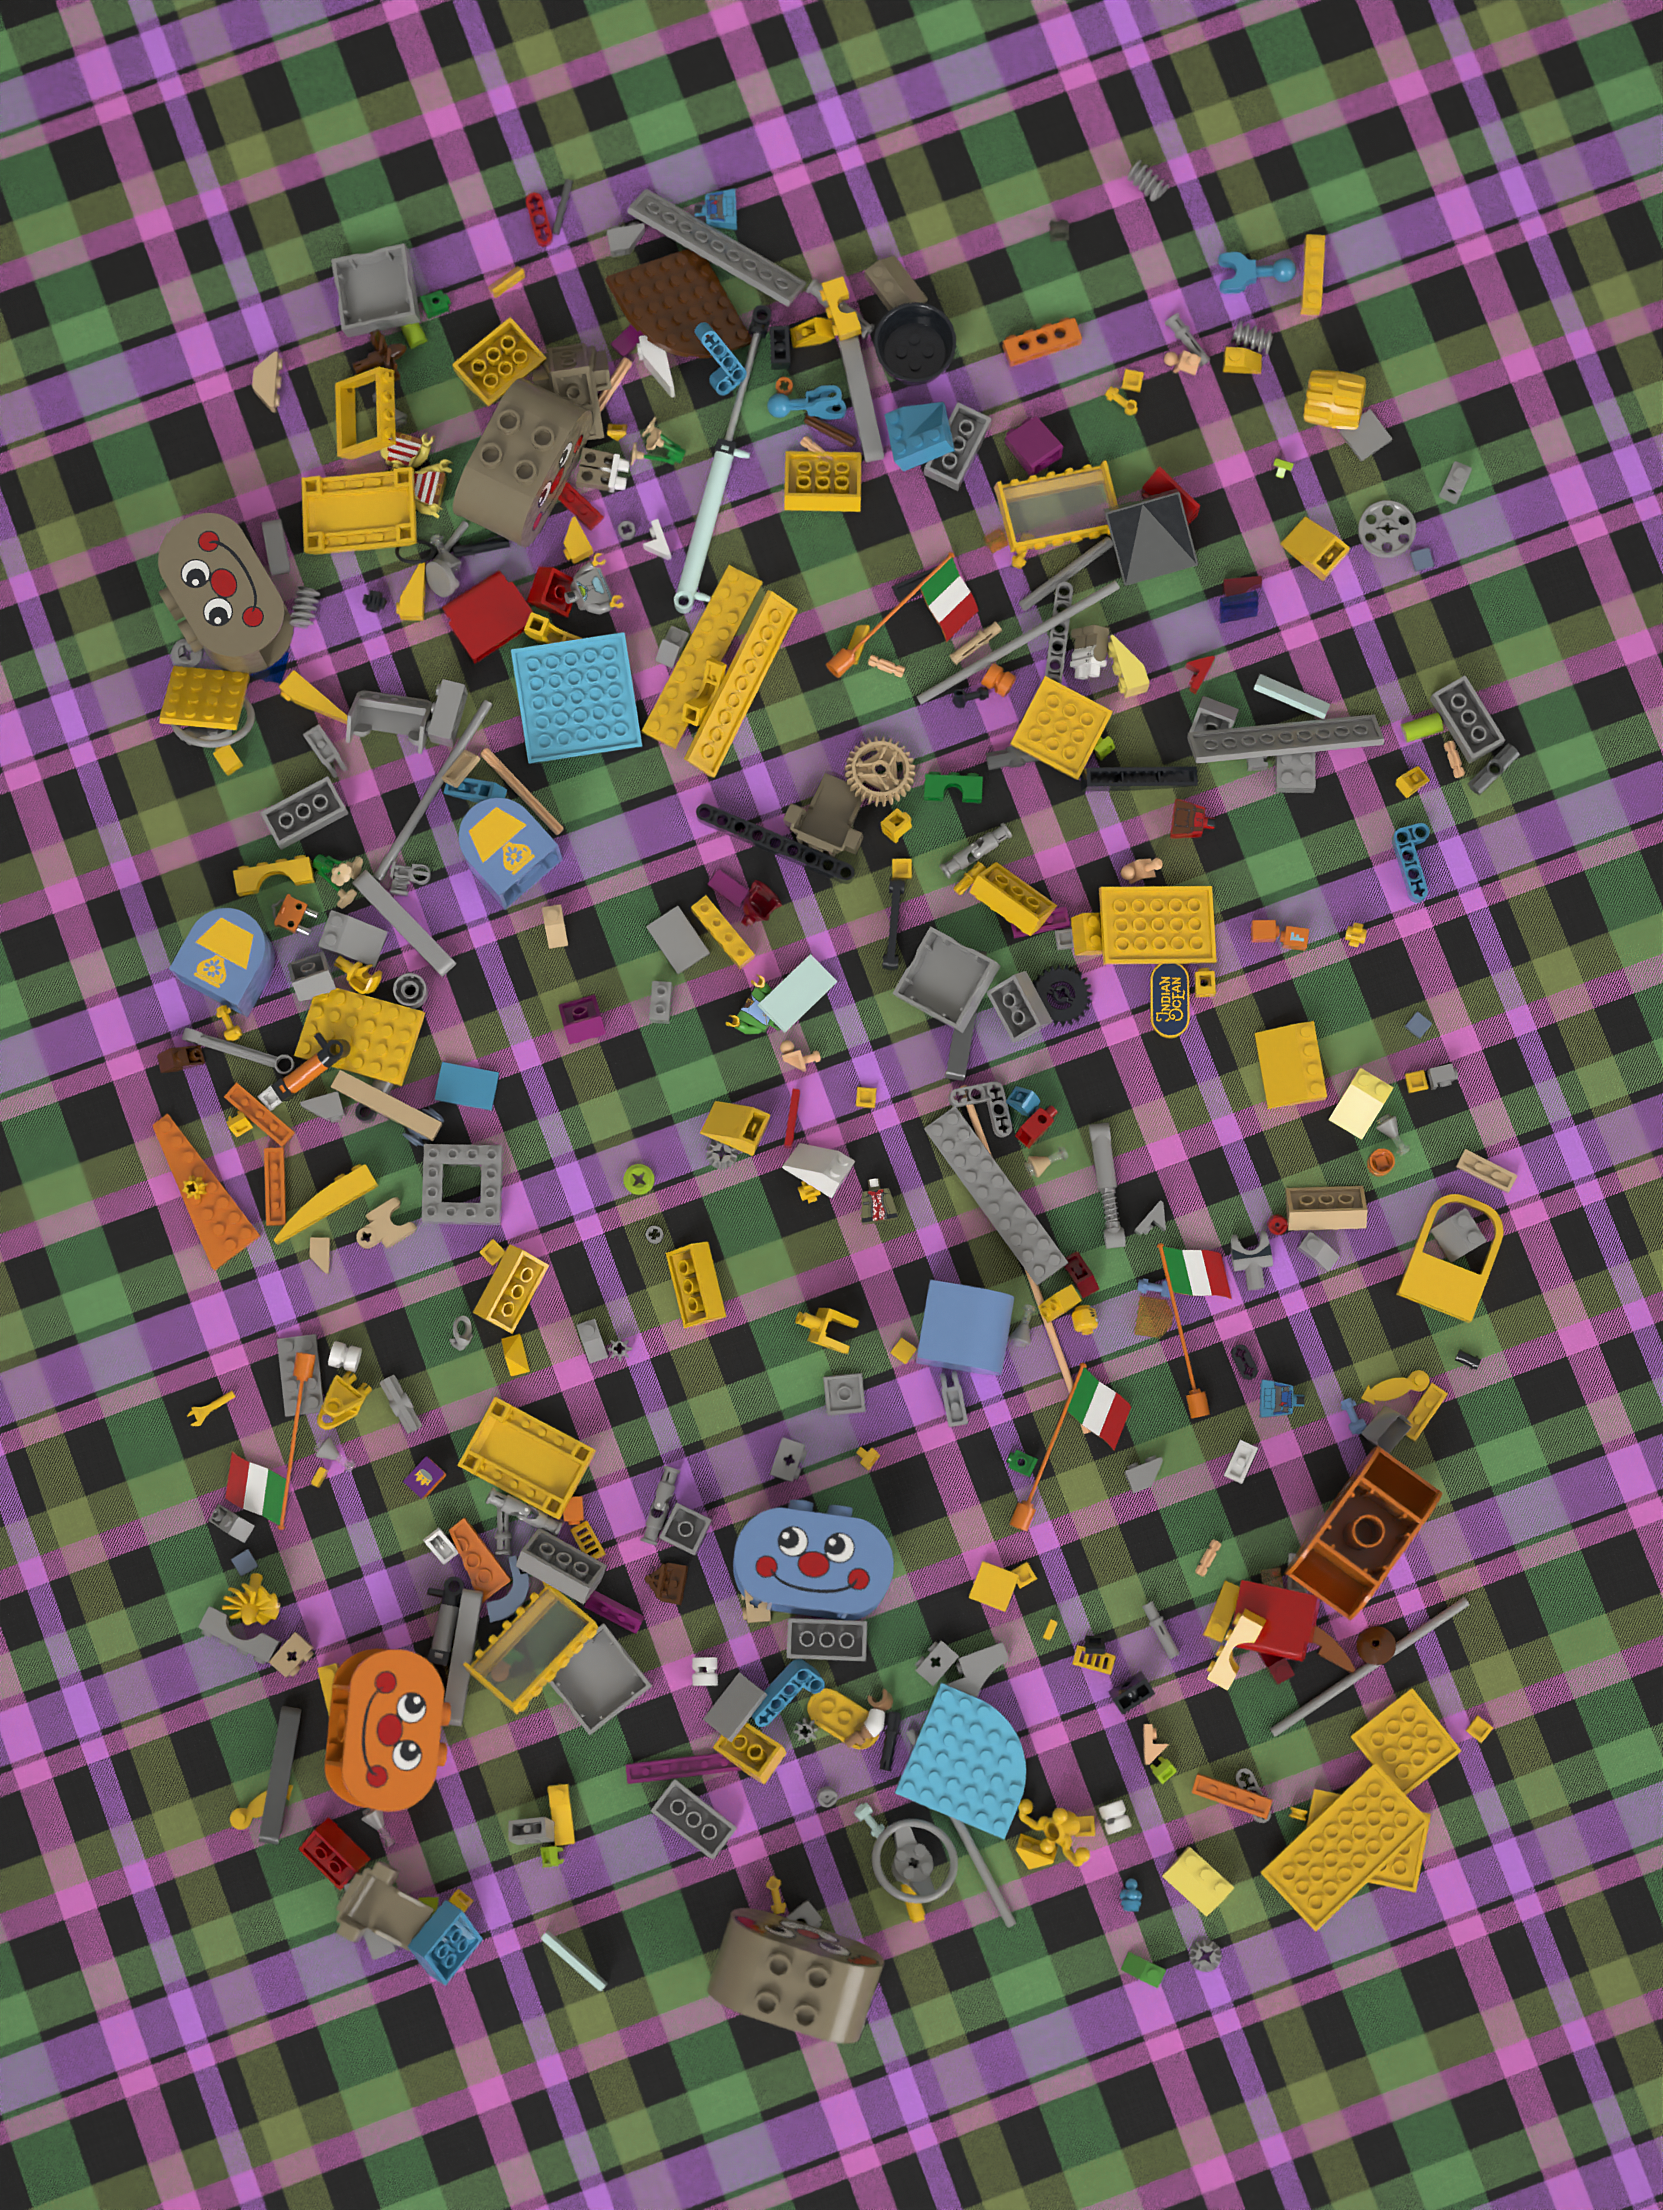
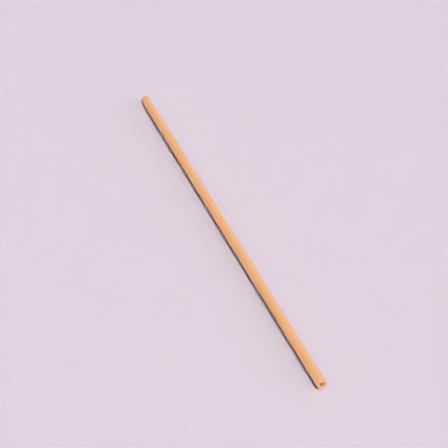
(1035, 1289)

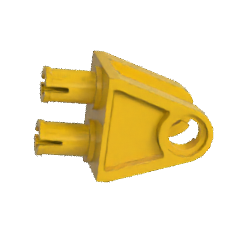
(819, 1324)
(342, 1401)

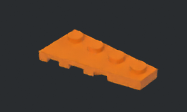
(478, 1560)

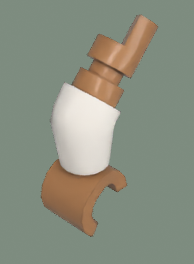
(874, 1722)

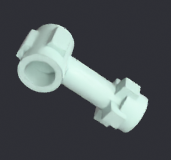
(863, 1812)

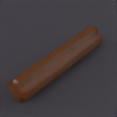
(830, 430)

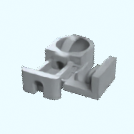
(403, 874)

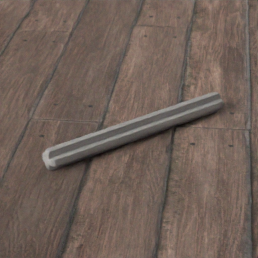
(1066, 573)

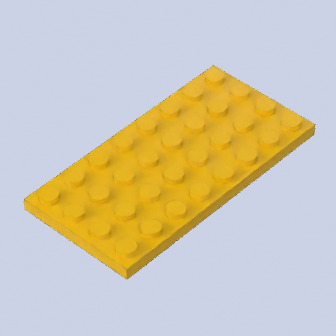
(1345, 1847)

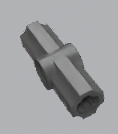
(1010, 757)
(1486, 777)

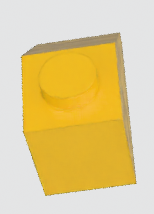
(812, 332)
(1242, 361)
(576, 544)

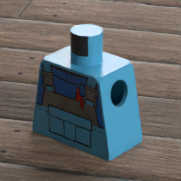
(719, 209)
(1277, 1399)

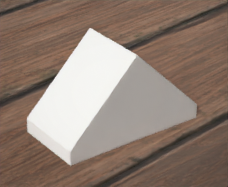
(441, 1545)

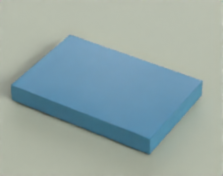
(466, 1086)

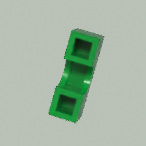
(969, 786)

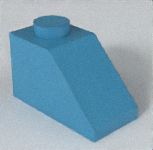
(1023, 1101)

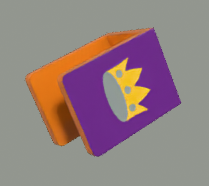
(424, 1478)

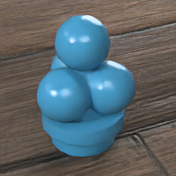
(1130, 1896)

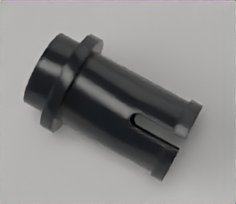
(1468, 1359)

